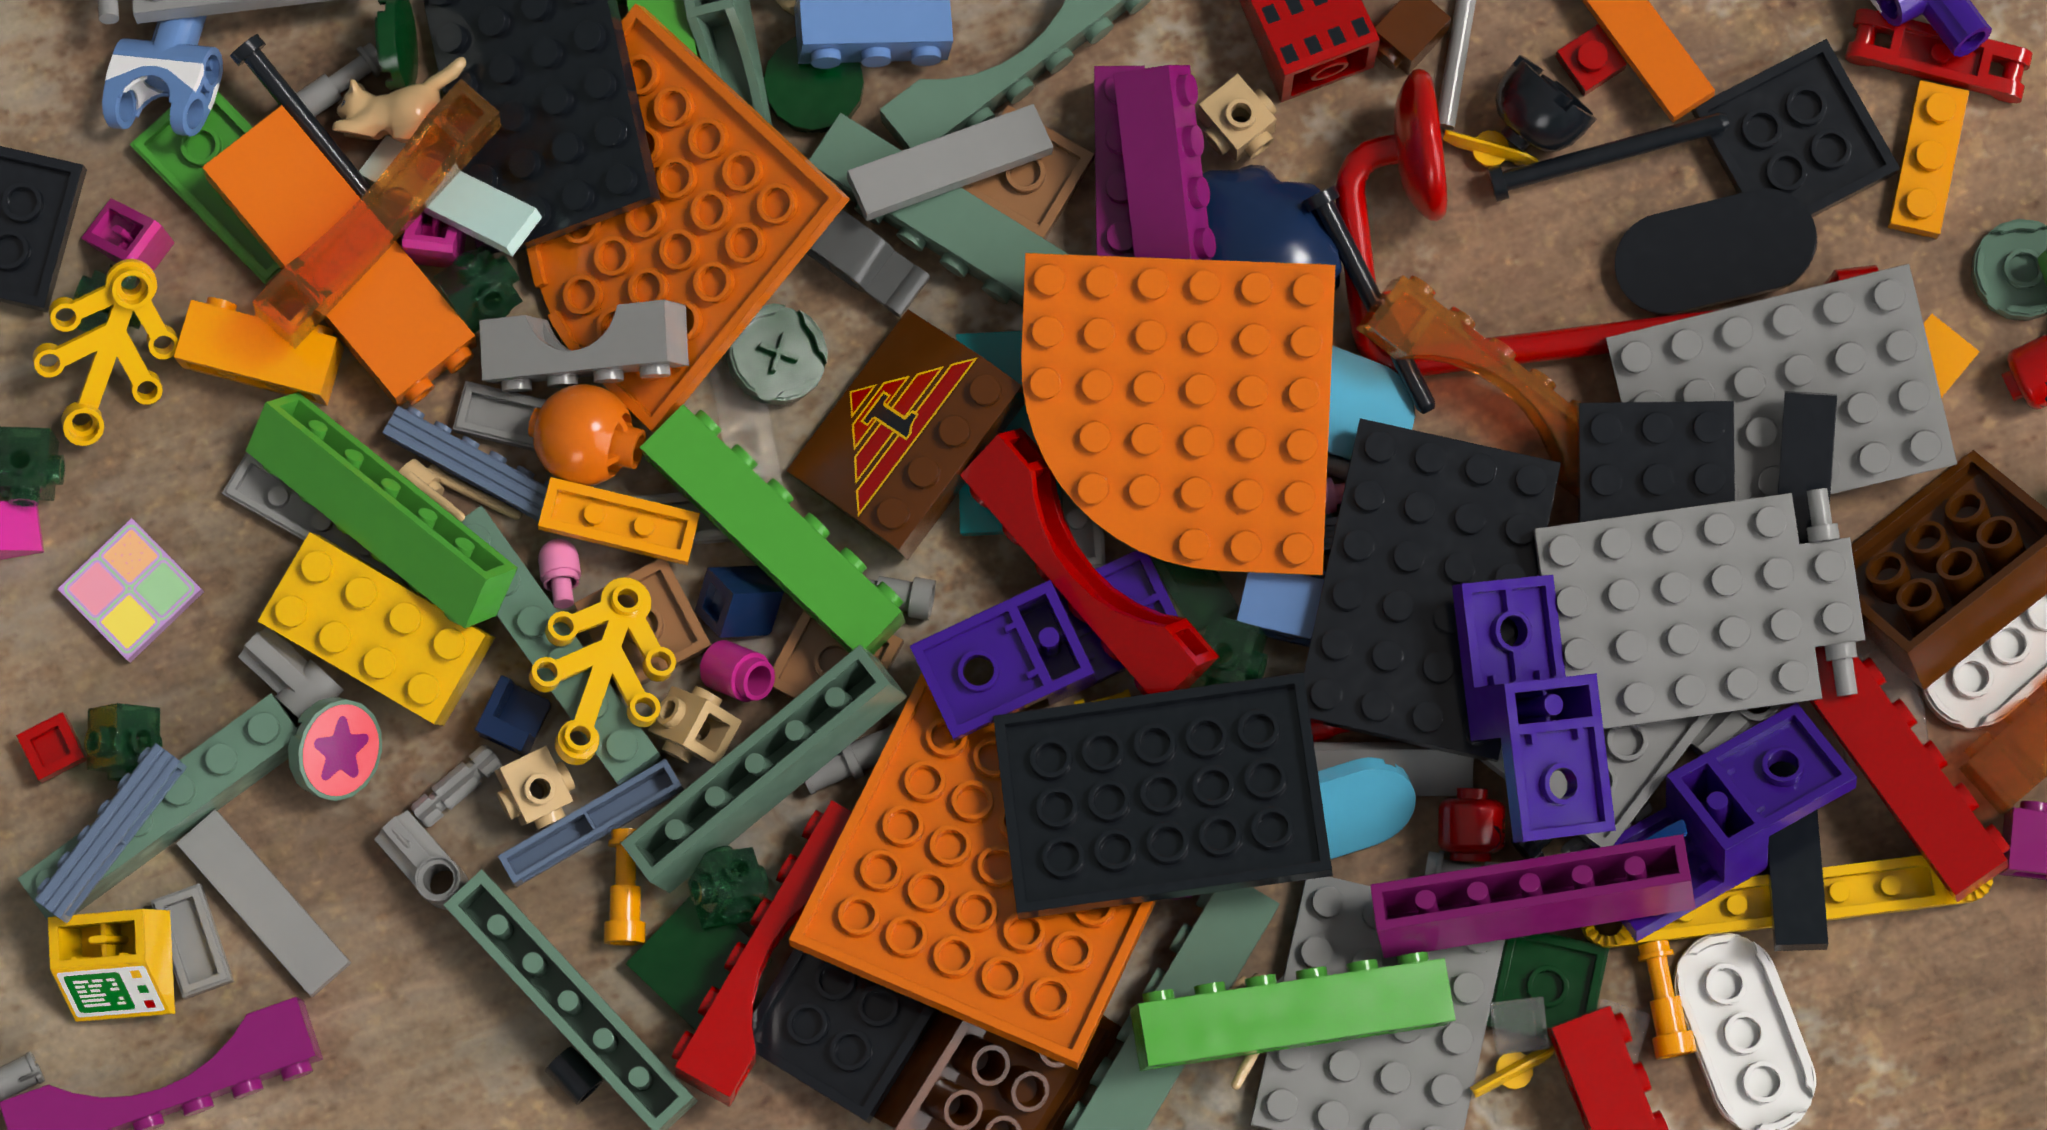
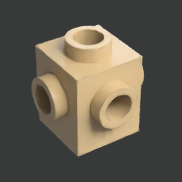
(1237, 103)
(694, 725)
(551, 777)

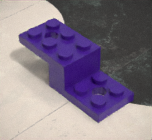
(1033, 646)
(1533, 708)
(1737, 803)

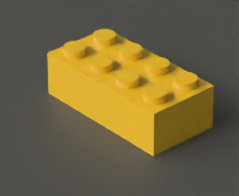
(375, 629)

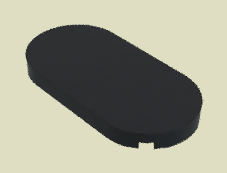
(1716, 251)

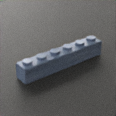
(466, 461)
(590, 823)
(110, 833)

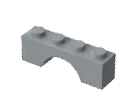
(639, 338)

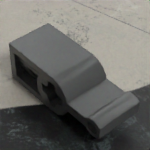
(868, 263)

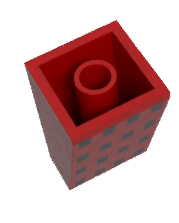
(1311, 41)

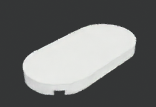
(1994, 675)
(1744, 1033)

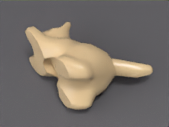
(392, 113)

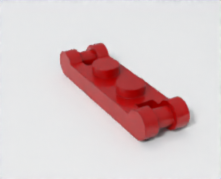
(1921, 53)

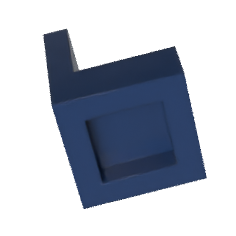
(738, 601)
(513, 717)

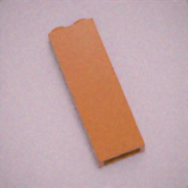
(394, 313)

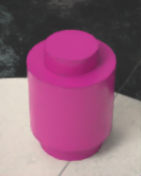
(737, 671)

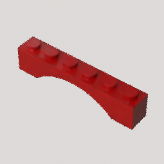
(1022, 493)
(723, 1045)

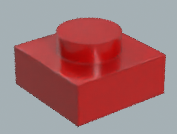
(1590, 60)
(52, 747)

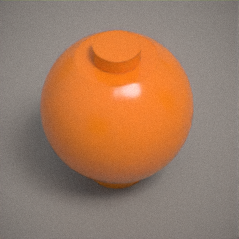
(585, 435)

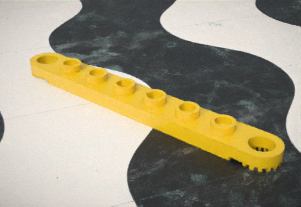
(1848, 892)

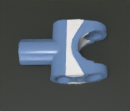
(164, 67)

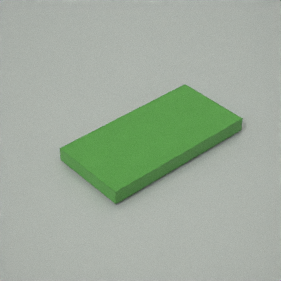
(180, 165)

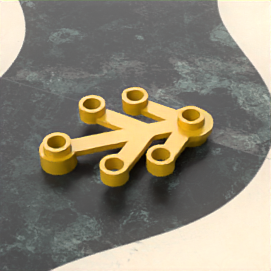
(107, 342)
(606, 660)

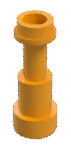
(625, 898)
(1666, 1008)

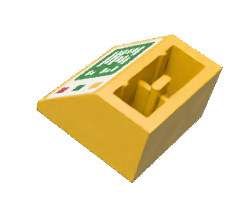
(114, 963)

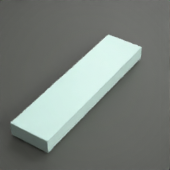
(467, 204)

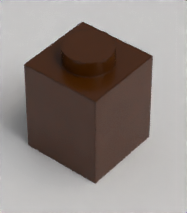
(1410, 33)

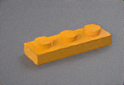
(1928, 159)
(618, 521)

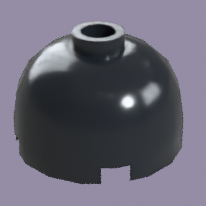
(1539, 109)

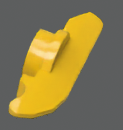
(1489, 148)
(1512, 1071)

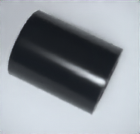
(574, 1075)

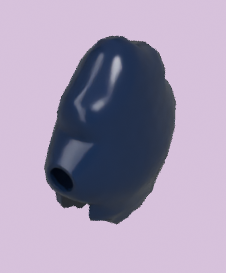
(1266, 220)

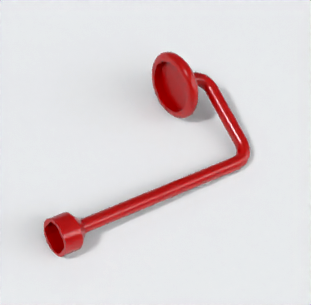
(1421, 166)

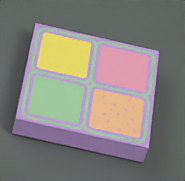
(130, 590)

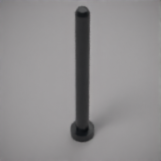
(251, 54)
(1605, 153)
(1365, 286)

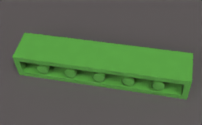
(381, 510)
(772, 533)
(1291, 1013)

